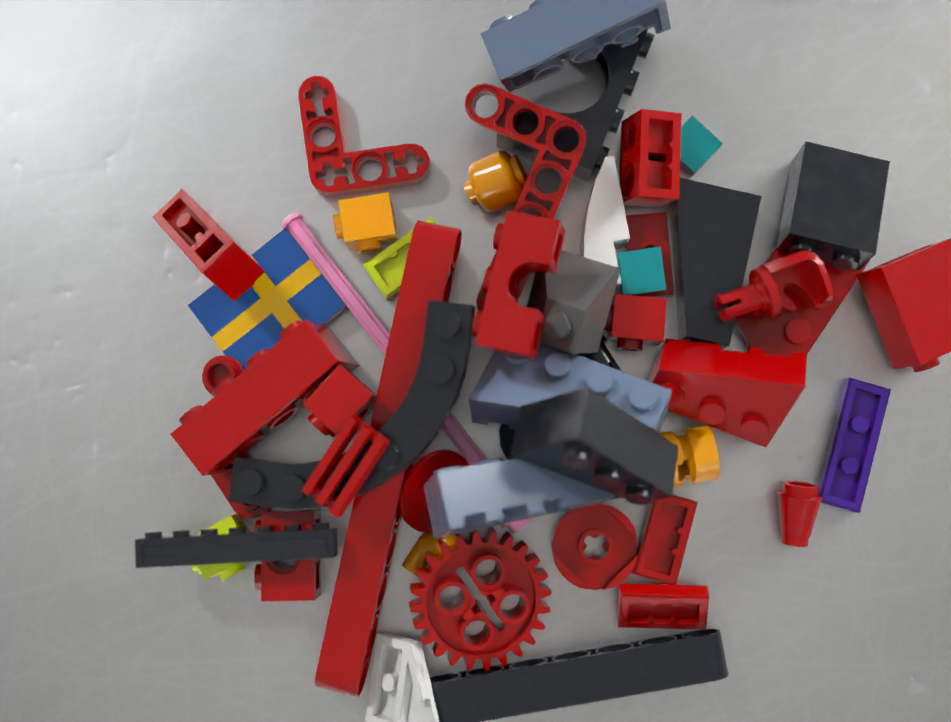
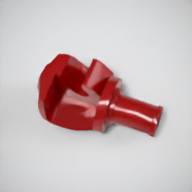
(797, 272)

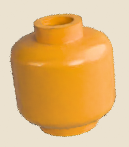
(495, 181)

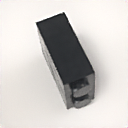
(833, 205)

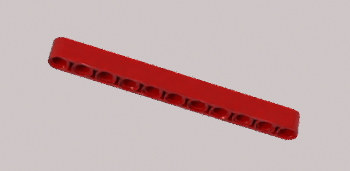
(376, 514)

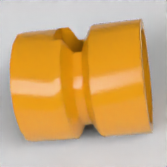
(696, 455)

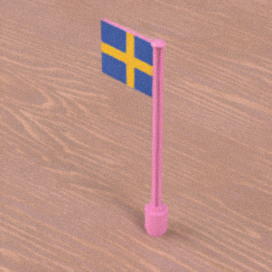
(296, 286)

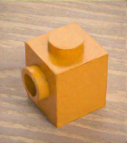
(366, 223)

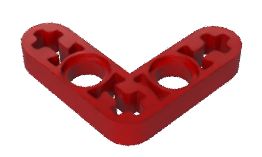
(335, 154)

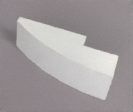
(605, 218)

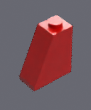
(912, 305)

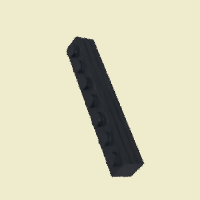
(236, 546)

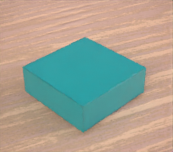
(696, 145)
(641, 271)

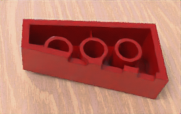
(260, 396)

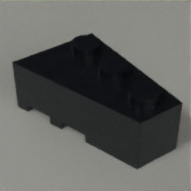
(596, 445)

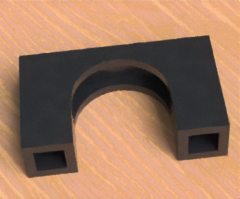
(596, 120)

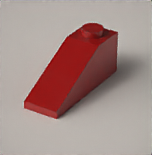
(208, 245)

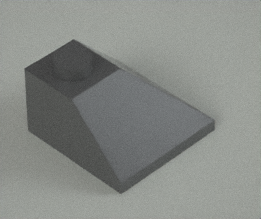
(574, 302)

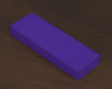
(852, 444)

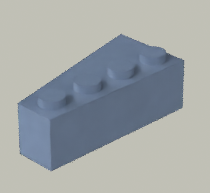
(562, 30)
(517, 381)
(501, 494)

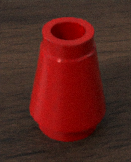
(798, 511)

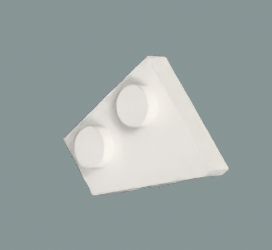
(400, 682)

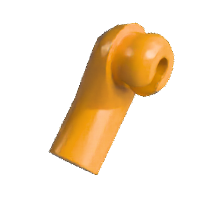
(425, 543)

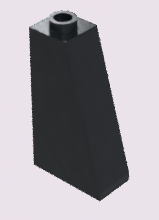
(710, 255)

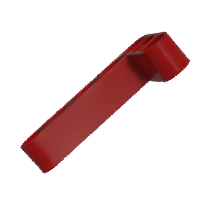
(542, 140)

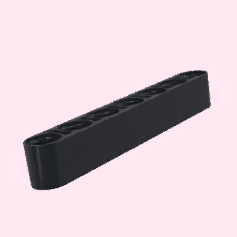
(580, 677)

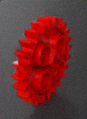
(448, 620)

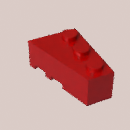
(729, 388)

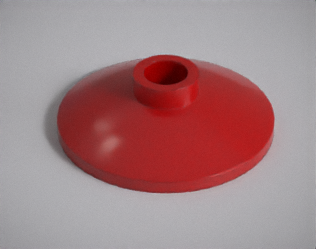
(412, 495)

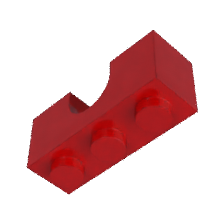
(523, 247)

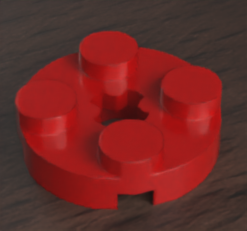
(594, 571)

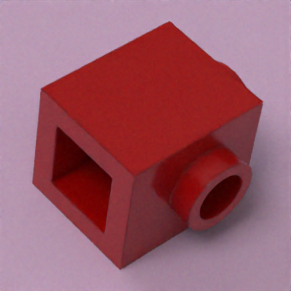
(636, 321)

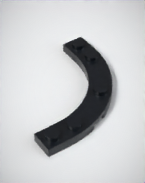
(409, 429)

